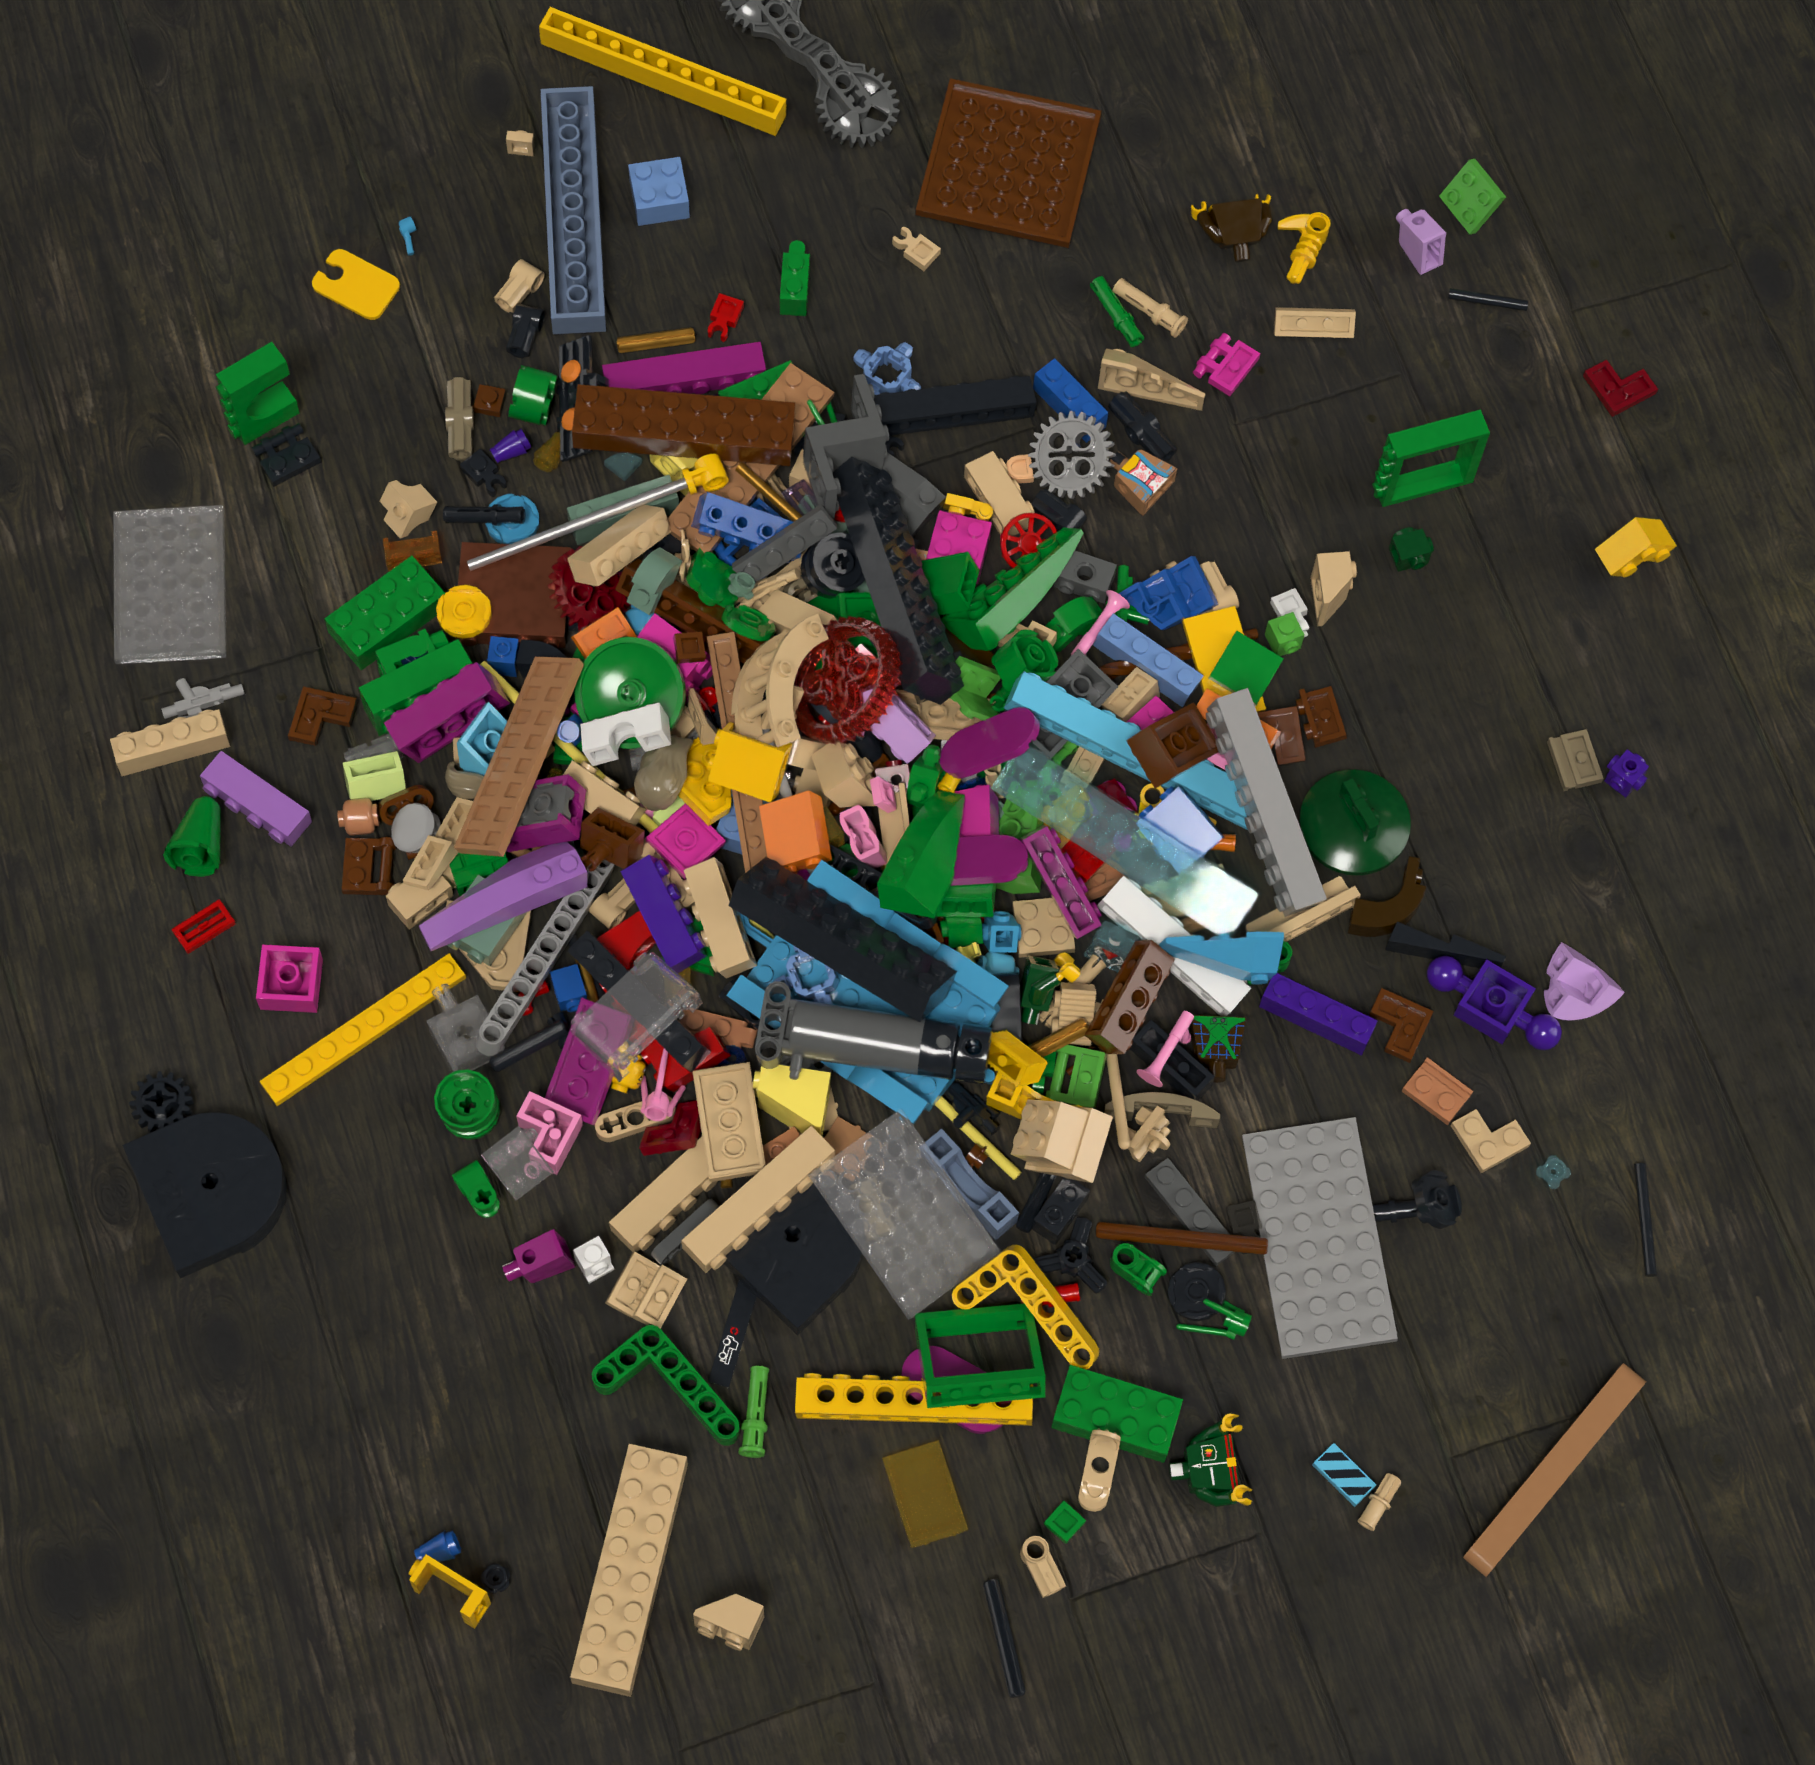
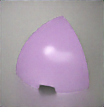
(1578, 986)

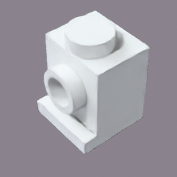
(593, 1259)

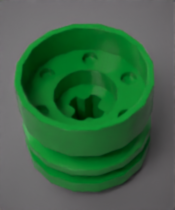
(459, 1091)

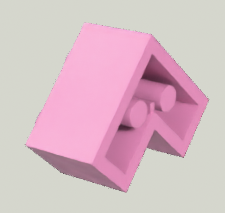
(555, 1127)

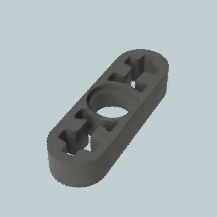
(672, 1243)

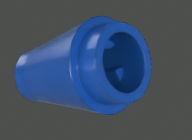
(440, 1548)

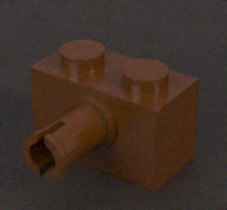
(610, 840)

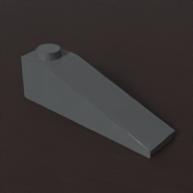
(917, 496)

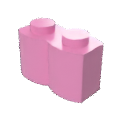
(863, 837)

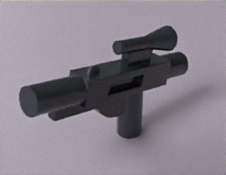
(971, 1108)

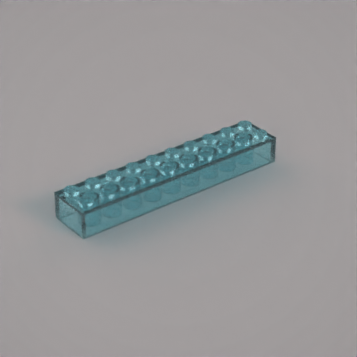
(1126, 841)

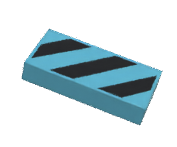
(1344, 1474)

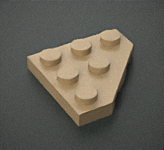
(508, 960)

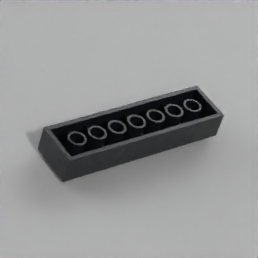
(842, 938)

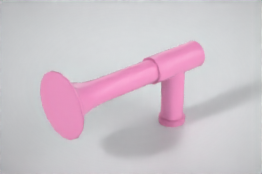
(1114, 603)
(1178, 1034)

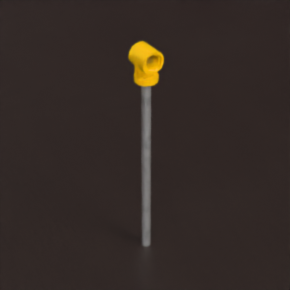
(708, 473)

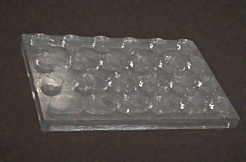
(169, 584)
(904, 1213)

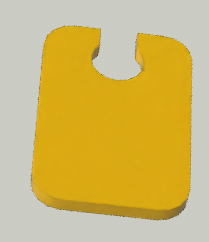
(361, 288)

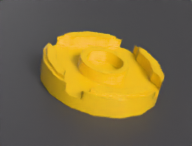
(464, 611)

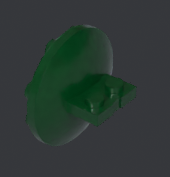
(1355, 822)

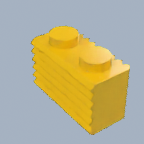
(1015, 1059)

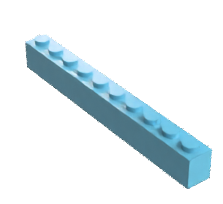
(1107, 736)

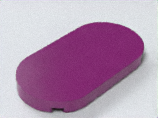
(989, 742)
(989, 859)
(947, 1364)

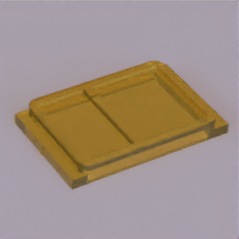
(924, 1494)

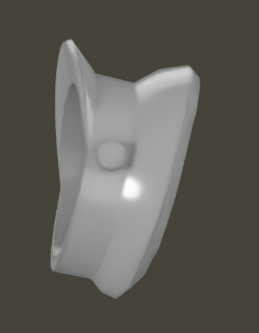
(413, 826)

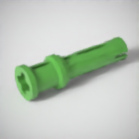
(754, 1425)

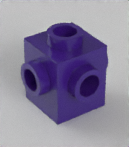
(1627, 773)

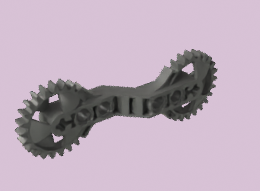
(810, 52)

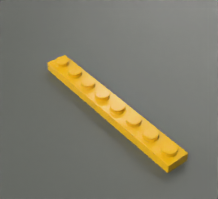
(361, 1030)

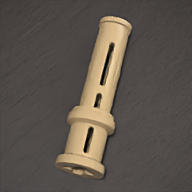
(1158, 312)

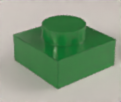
(1064, 1522)

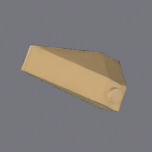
(1141, 379)

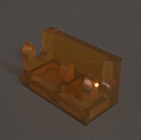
(424, 550)

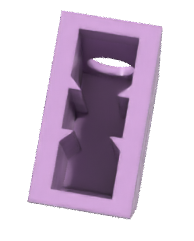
(1421, 239)

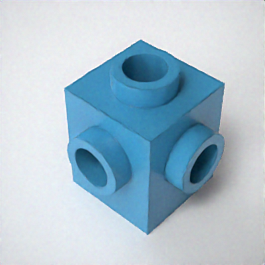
(1001, 932)

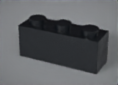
(1180, 1070)

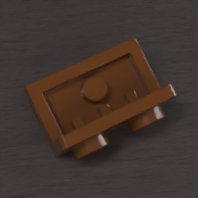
(1322, 716)

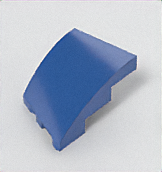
(1172, 594)

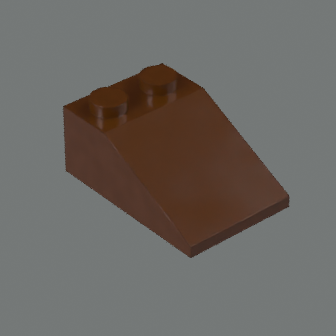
(1173, 745)

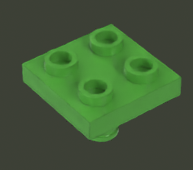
(1472, 196)

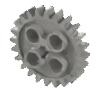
(1071, 479)

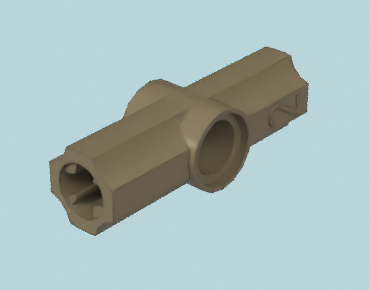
(459, 418)

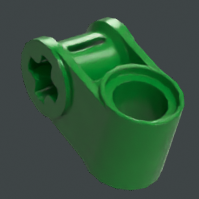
(475, 1187)
(1139, 1268)

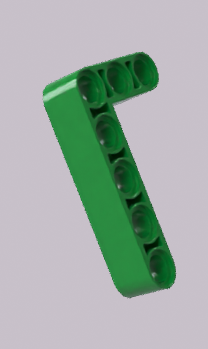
(673, 1377)

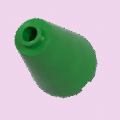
(196, 839)

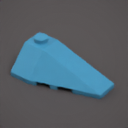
(1243, 958)

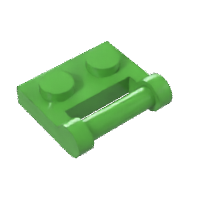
(1085, 1076)

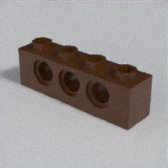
(1119, 1007)

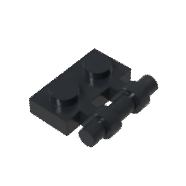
(289, 461)

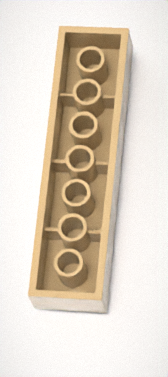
(629, 1570)

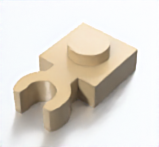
(919, 250)

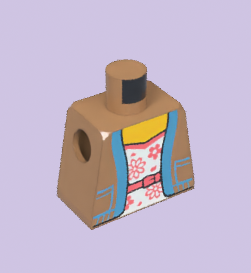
(1142, 478)

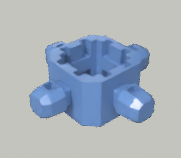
(884, 355)
(793, 981)

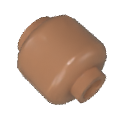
(359, 816)

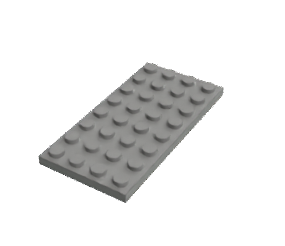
(1321, 1238)

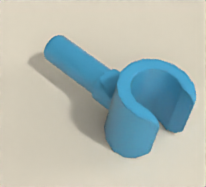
(406, 227)

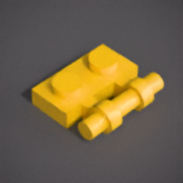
(963, 505)

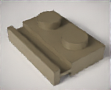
(1575, 760)

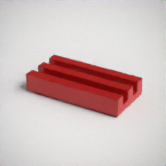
(208, 935)

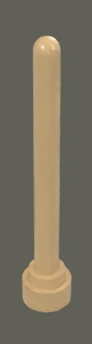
(1118, 1100)

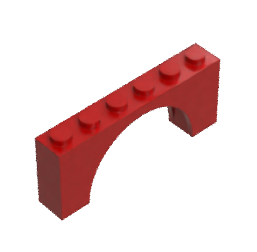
(627, 943)

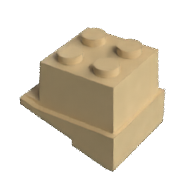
(1061, 1139)

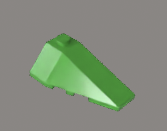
(1017, 824)

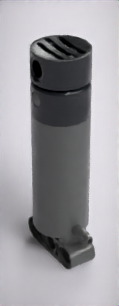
(869, 1039)

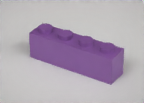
(255, 799)

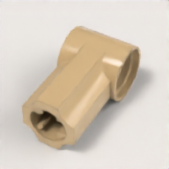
(522, 280)
(1224, 594)
(612, 907)
(1042, 1569)

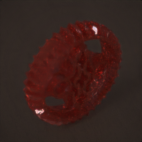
(845, 679)

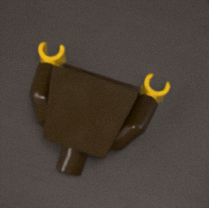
(1235, 223)

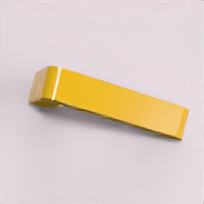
(1033, 1300)

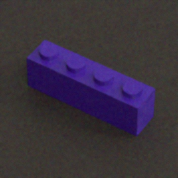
(664, 913)
(1318, 1013)

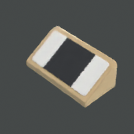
(701, 718)

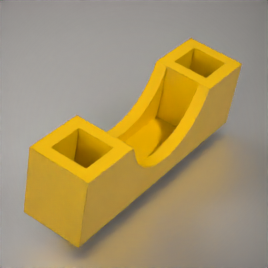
(1011, 1099)

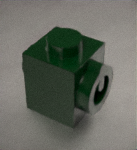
(1410, 549)

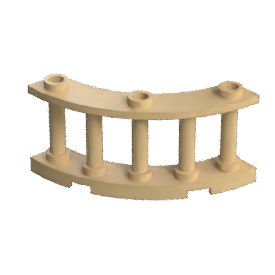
(774, 669)

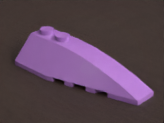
(508, 892)

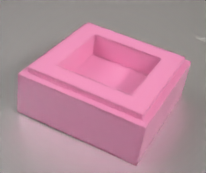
(883, 794)

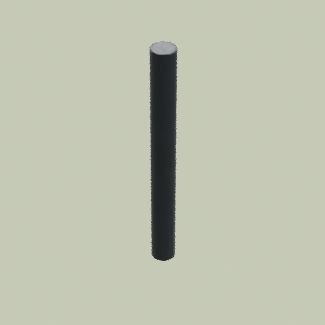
(1645, 1220)

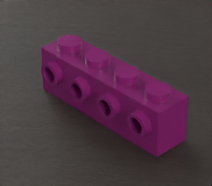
(1060, 881)

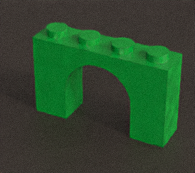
(239, 387)

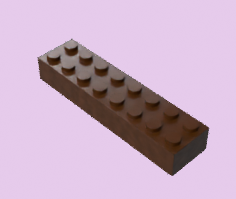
(683, 425)

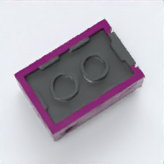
(550, 814)

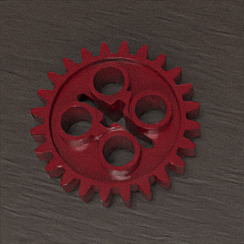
(585, 608)

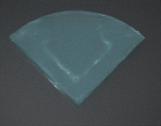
(623, 464)

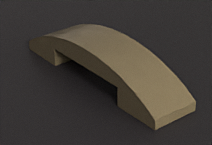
(1198, 1112)

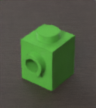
(1284, 634)

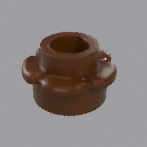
(976, 1156)

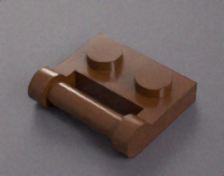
(359, 866)

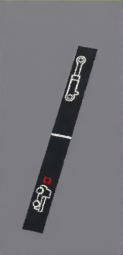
(732, 1336)

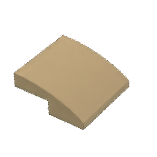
(646, 1290)

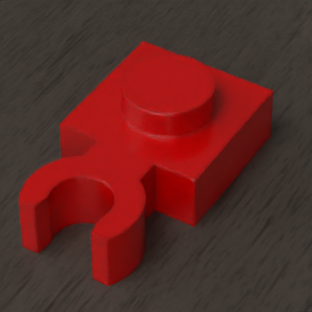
(724, 314)

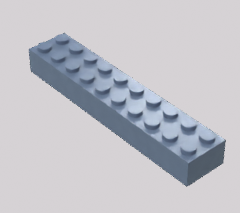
(573, 210)

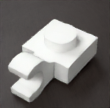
(1291, 602)

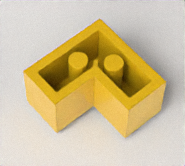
(1635, 542)

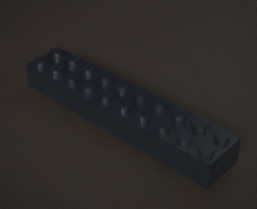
(897, 580)

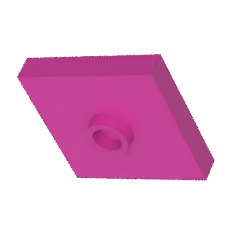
(685, 840)

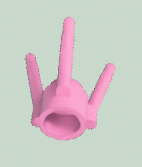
(657, 1104)

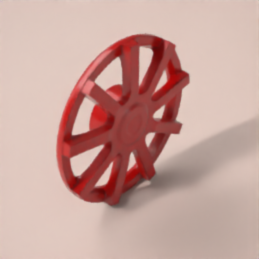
(1028, 540)

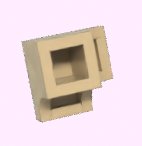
(406, 507)

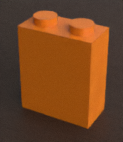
(796, 831)

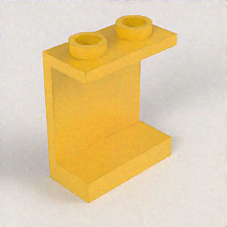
(747, 764)
(478, 1598)

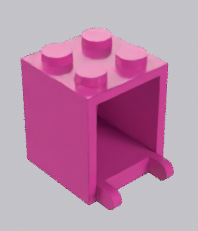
(662, 633)

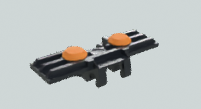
(574, 369)

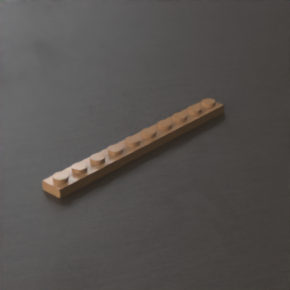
(725, 673)

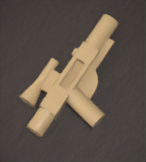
(769, 585)

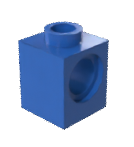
(503, 655)
(568, 987)

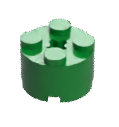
(532, 395)
(1024, 654)

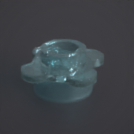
(1556, 1164)

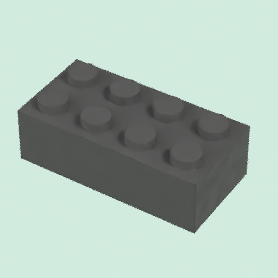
(1080, 679)

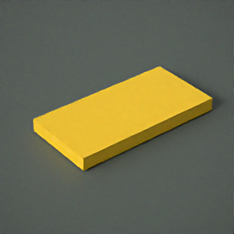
(1207, 640)

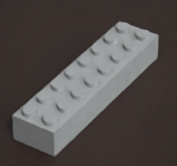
(1265, 803)

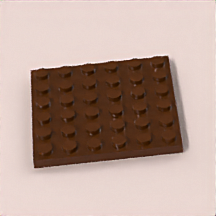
(1008, 163)

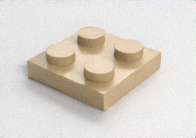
(1042, 928)

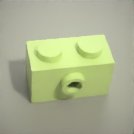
(374, 776)

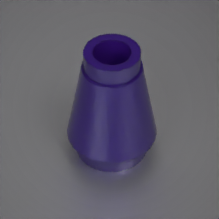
(511, 446)

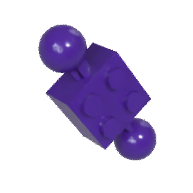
(1494, 1002)

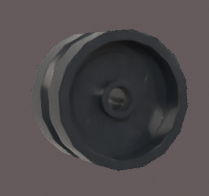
(831, 566)

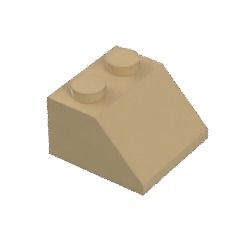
(1330, 583)

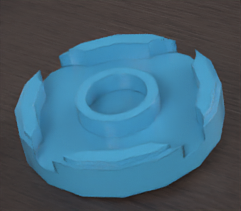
(511, 532)

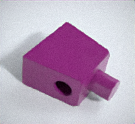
(540, 1258)

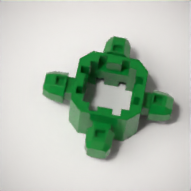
(924, 778)

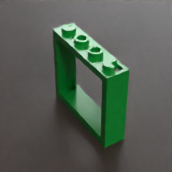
(1464, 430)
(982, 1386)

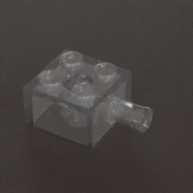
(451, 1026)

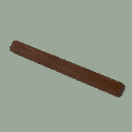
(1182, 1238)

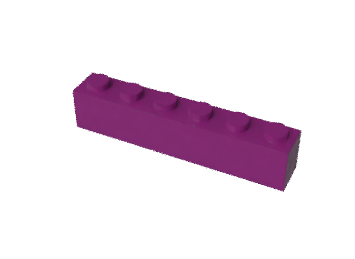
(690, 371)

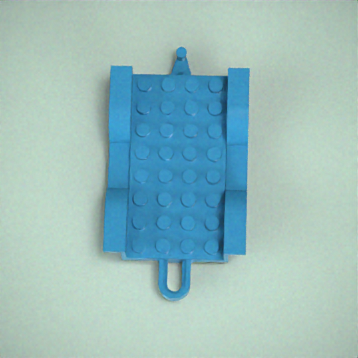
(970, 1000)

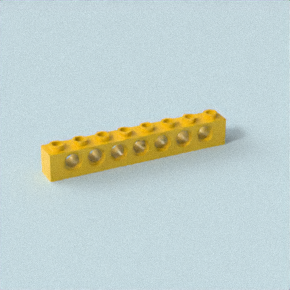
(869, 1409)

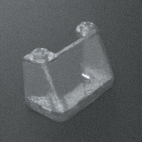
(634, 1013)

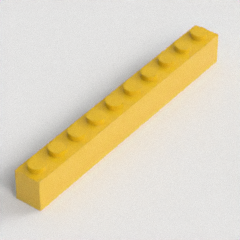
(662, 71)

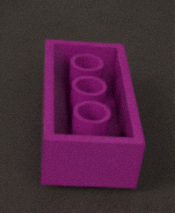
(444, 712)

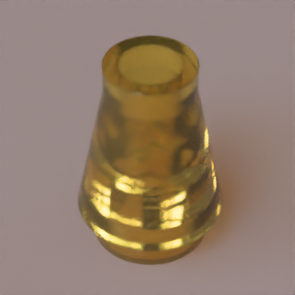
(548, 455)

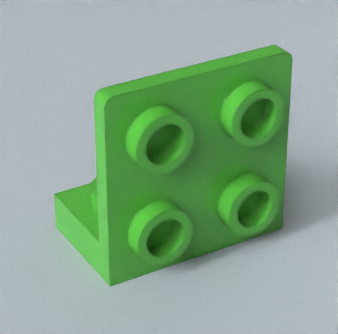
(978, 684)

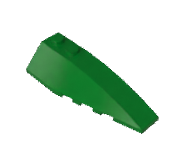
(1014, 594)
(924, 858)

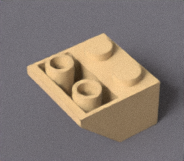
(844, 775)
(732, 1619)

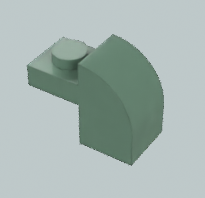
(651, 578)

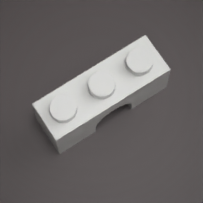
(604, 735)

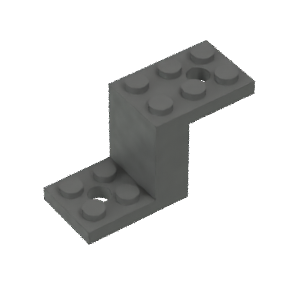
(834, 443)

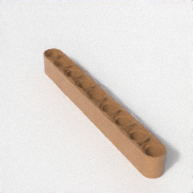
(1554, 1470)

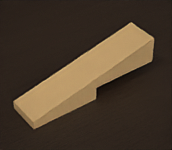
(438, 850)

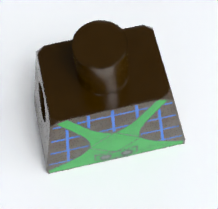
(1217, 1042)

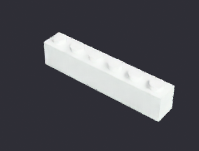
(1144, 917)

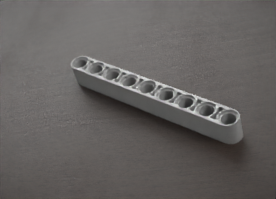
(540, 961)

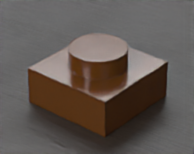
(489, 400)
(689, 647)

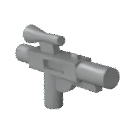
(200, 698)

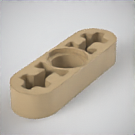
(612, 1118)

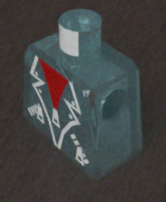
(1111, 945)

